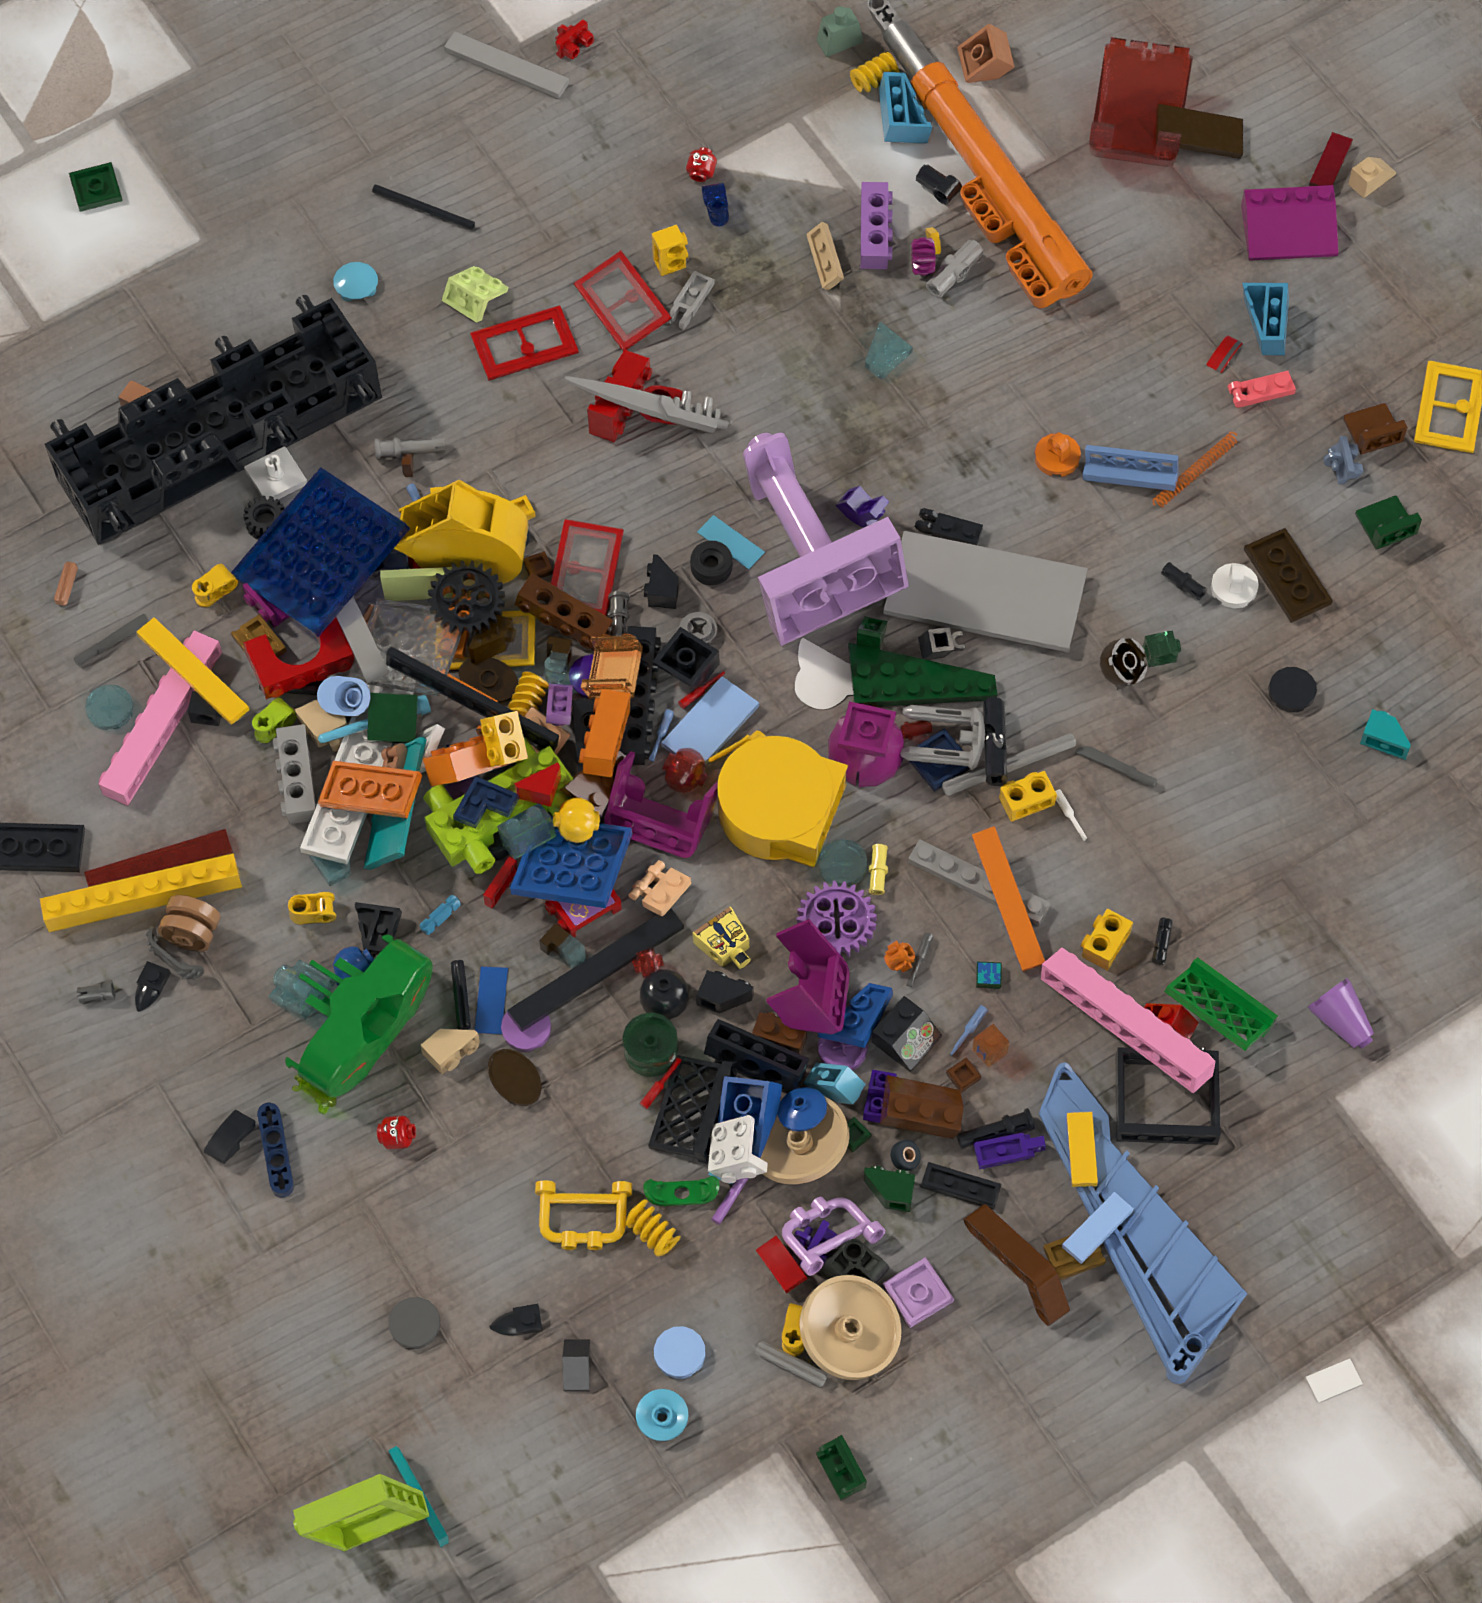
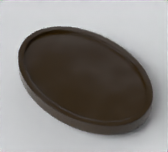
(490, 678)
(514, 1077)

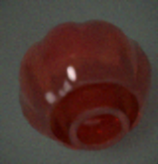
(685, 770)

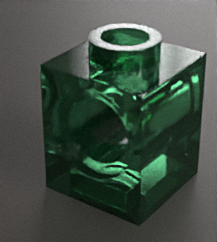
(1161, 648)

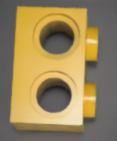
(669, 250)
(507, 737)
(1030, 800)
(1110, 940)

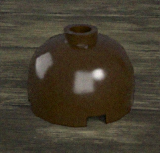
(1123, 662)

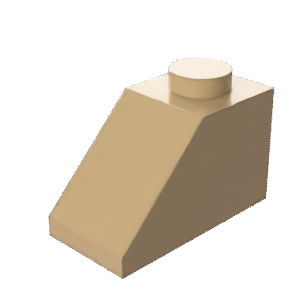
(1370, 175)

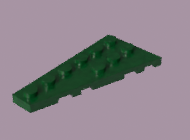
(900, 679)

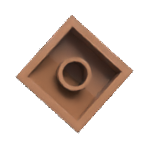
(985, 55)

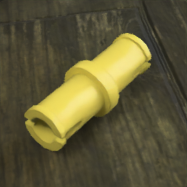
(878, 869)

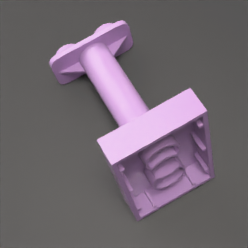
(829, 575)

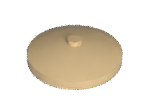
(807, 1154)
(850, 1327)

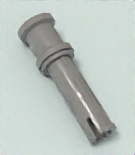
(398, 447)

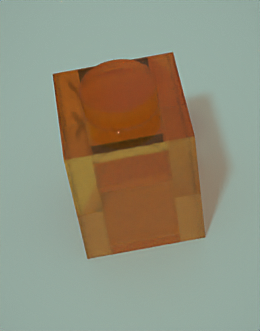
(990, 1045)

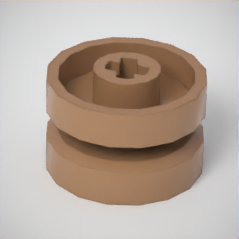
(189, 923)

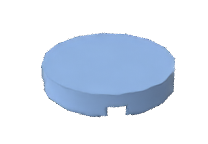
(679, 1352)

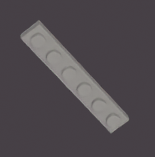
(969, 878)

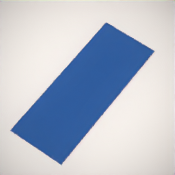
(491, 1000)

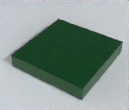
(95, 186)
(392, 718)

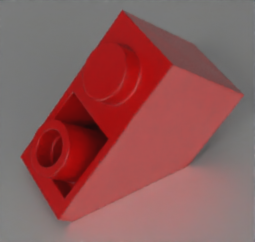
(1176, 1016)

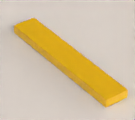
(192, 671)

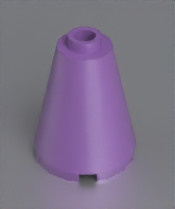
(1344, 1014)

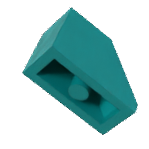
(1385, 735)

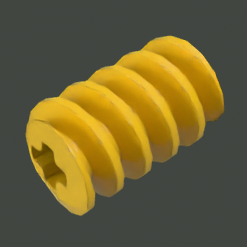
(873, 71)
(528, 693)
(650, 1229)

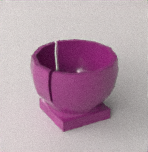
(867, 743)

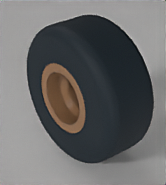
(898, 1157)

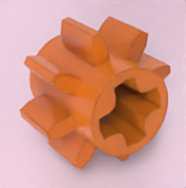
(899, 956)

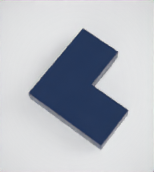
(483, 796)

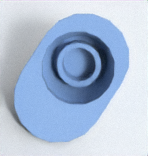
(343, 696)

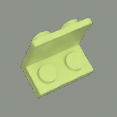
(471, 291)

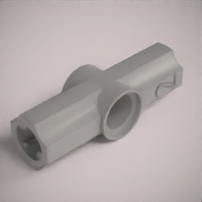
(954, 268)

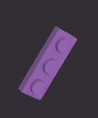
(559, 704)

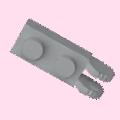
(691, 298)

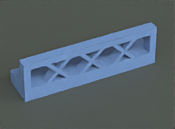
(1131, 471)

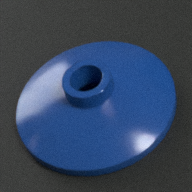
(805, 1116)

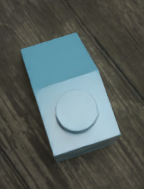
(835, 1082)

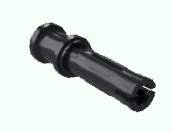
(1007, 1126)

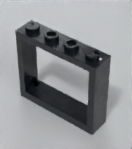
(1162, 1132)

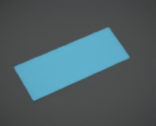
(740, 547)

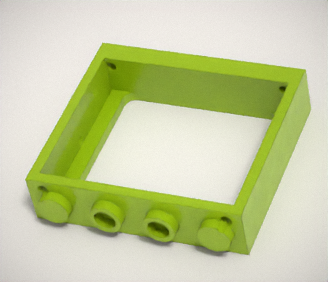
(326, 1521)

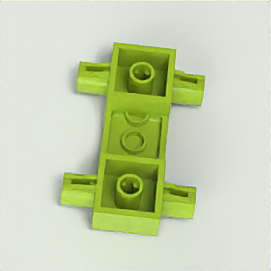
(464, 842)

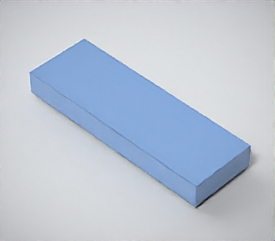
(1097, 1228)

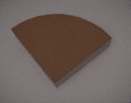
(407, 465)

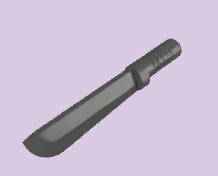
(113, 639)
(1114, 764)

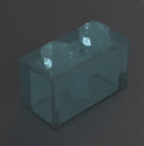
(526, 831)

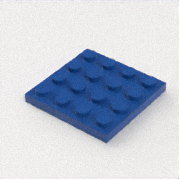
(574, 871)

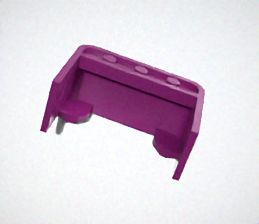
(654, 822)
(823, 976)

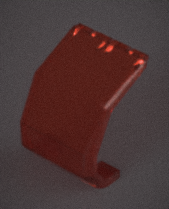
(1127, 99)

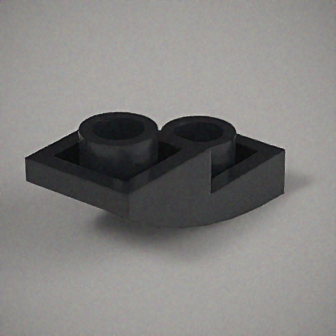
(228, 1136)

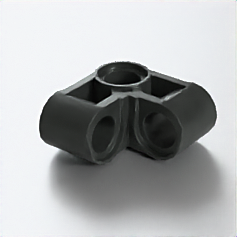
(866, 1265)

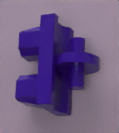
(822, 1235)

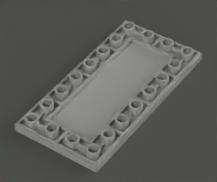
(988, 592)

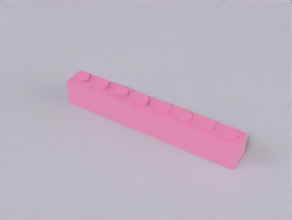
(154, 726)
(1128, 1020)

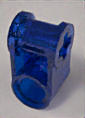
(716, 203)

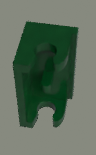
(841, 1468)

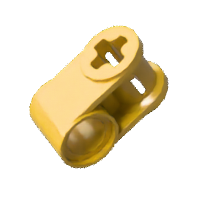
(214, 584)
(314, 908)
(792, 1331)

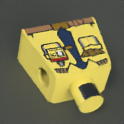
(724, 939)

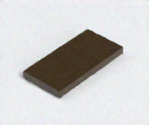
(1202, 130)
(1288, 575)

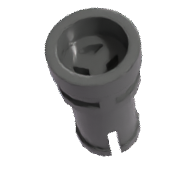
(103, 991)

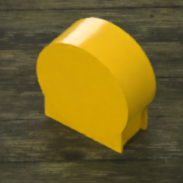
(465, 526)
(779, 799)

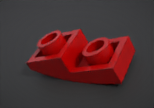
(781, 1264)

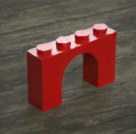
(278, 677)

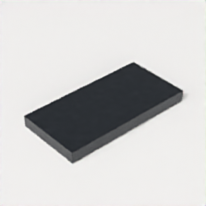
(41, 847)

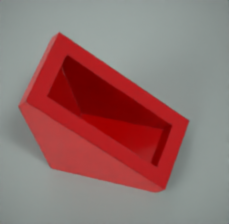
(541, 786)

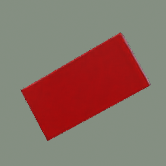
(500, 882)

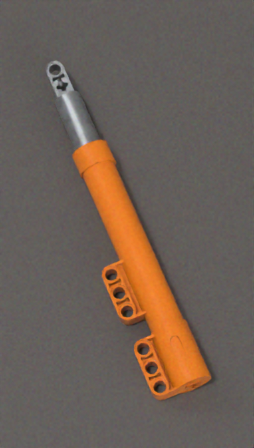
(998, 186)

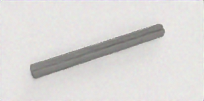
(1013, 762)

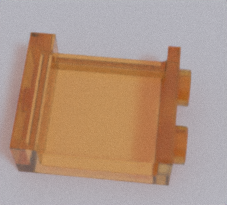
(613, 665)

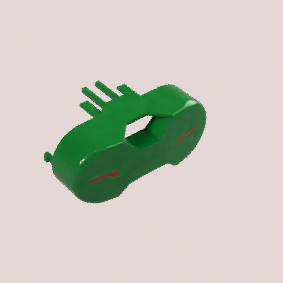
(362, 1015)

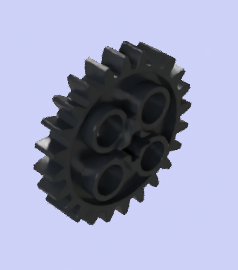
(452, 582)

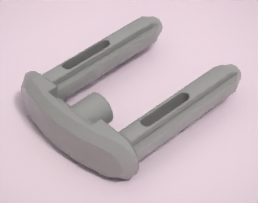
(973, 738)

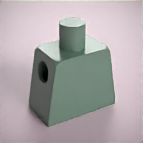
(839, 31)

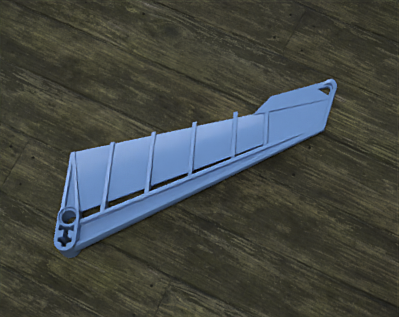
(1181, 1265)

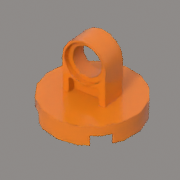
(1057, 454)

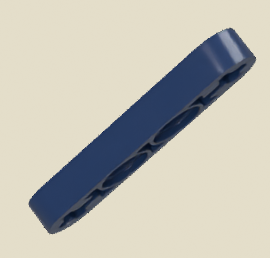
(276, 1149)

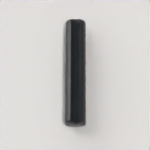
(460, 995)

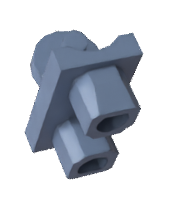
(1341, 460)

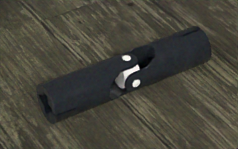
(995, 741)

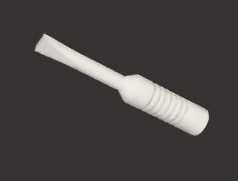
(1068, 811)

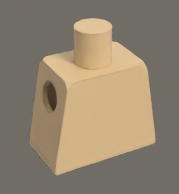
(319, 721)

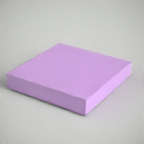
(918, 1292)

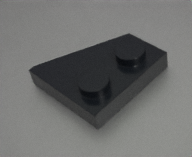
(375, 923)

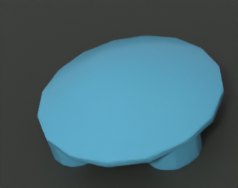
(355, 281)

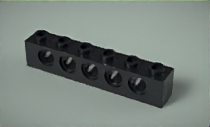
(642, 705)

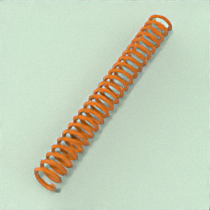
(1196, 470)

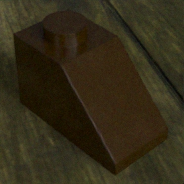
(492, 641)

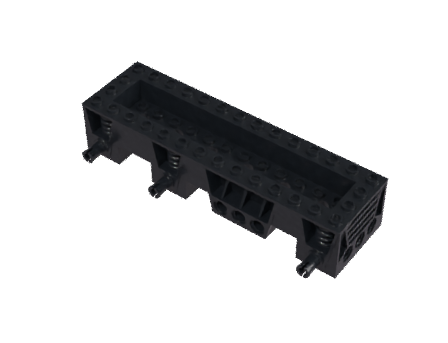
(226, 439)

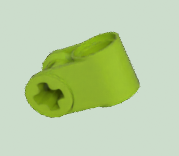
(275, 715)

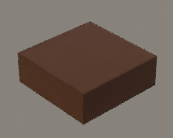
(538, 565)
(963, 1075)

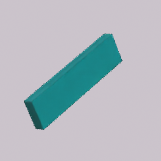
(409, 1479)

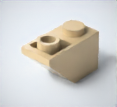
(448, 1047)

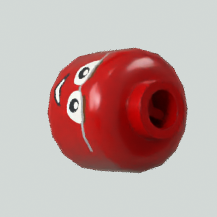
(701, 164)
(396, 1132)

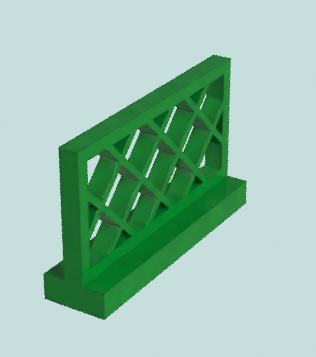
(1222, 993)

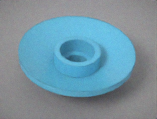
(662, 1402)

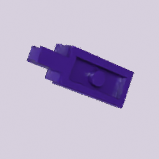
(1007, 1149)

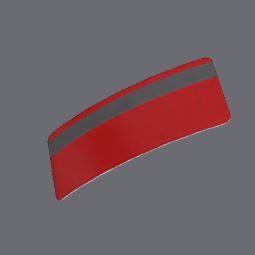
(1223, 354)

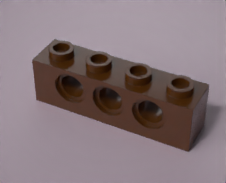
(559, 601)

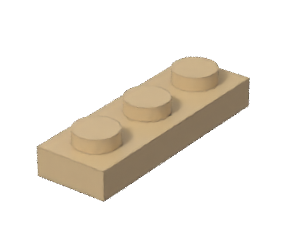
(825, 256)

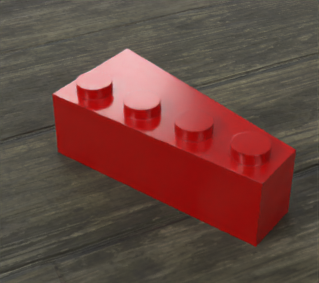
(608, 418)

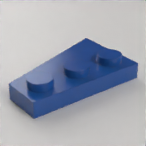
(862, 1015)

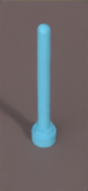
(422, 708)

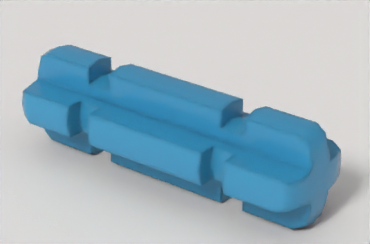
(440, 914)

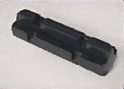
(1162, 941)

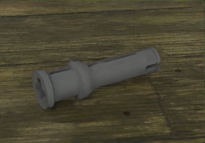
(618, 612)

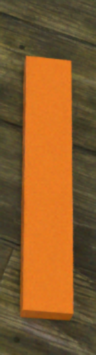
(1008, 899)

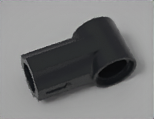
(943, 187)

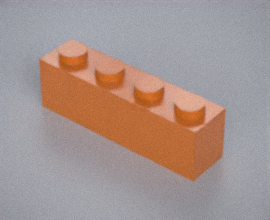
(606, 733)

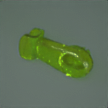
(319, 1097)

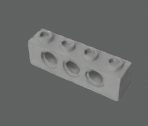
(288, 740)

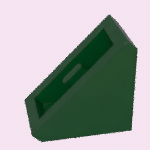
(871, 632)

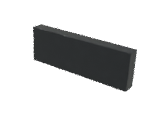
(960, 1185)

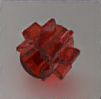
(647, 962)

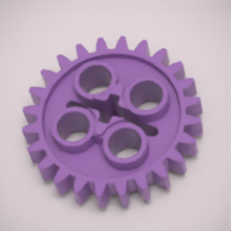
(859, 918)

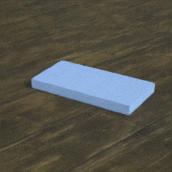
(712, 720)

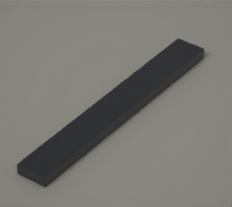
(466, 696)
(594, 970)

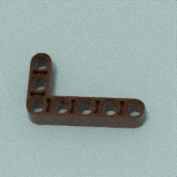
(1022, 1260)

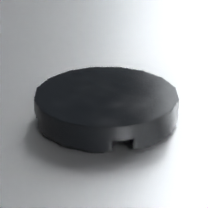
(1292, 689)

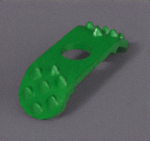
(700, 1191)

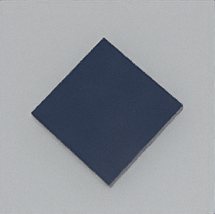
(937, 773)

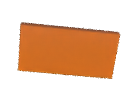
(370, 789)

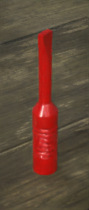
(698, 692)
(658, 1086)

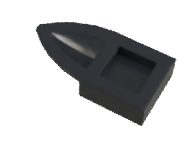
(150, 985)
(519, 1321)

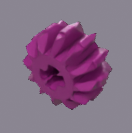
(923, 256)

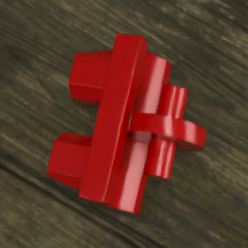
(572, 36)

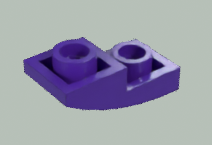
(875, 1095)

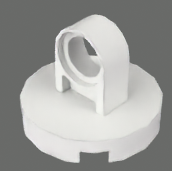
(1234, 585)

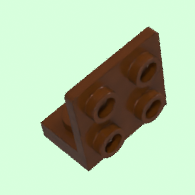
(1374, 428)

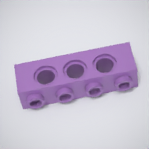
(874, 212)

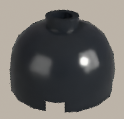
(664, 993)

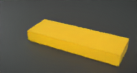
(1082, 1149)

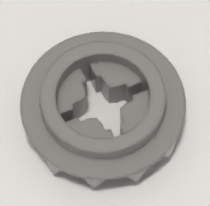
(699, 620)

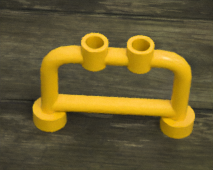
(594, 1239)

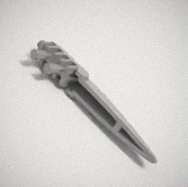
(658, 406)

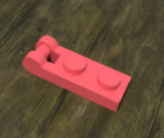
(1261, 389)

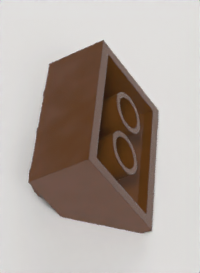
(922, 1107)

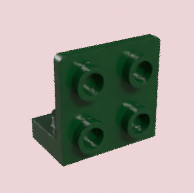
(1388, 522)

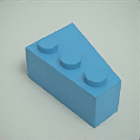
(900, 112)
(1268, 313)

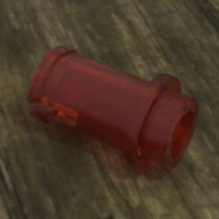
(915, 728)

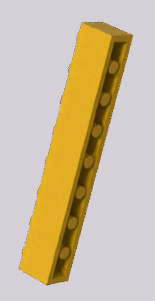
(139, 892)

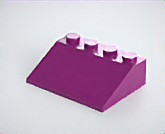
(1290, 222)

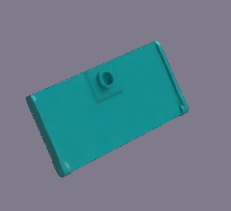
(390, 833)

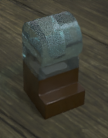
(559, 654)
(564, 945)

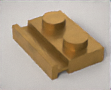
(256, 628)
(1065, 1264)

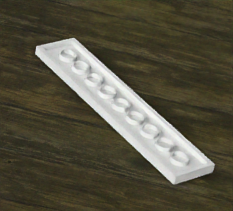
(335, 831)

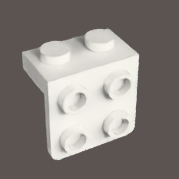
(732, 1151)

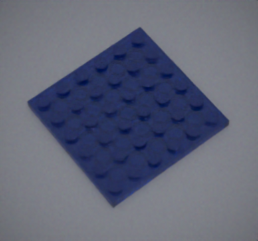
(320, 551)

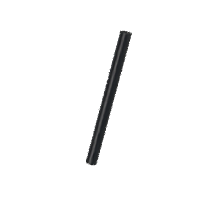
(427, 208)

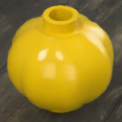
(576, 820)

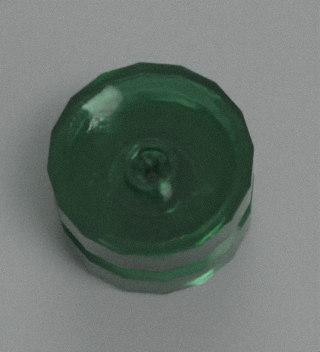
(650, 1044)

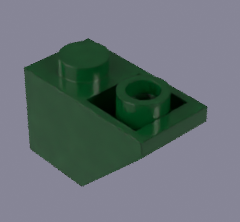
(890, 1187)

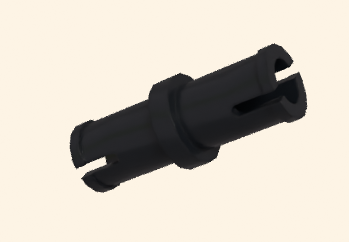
(1184, 581)

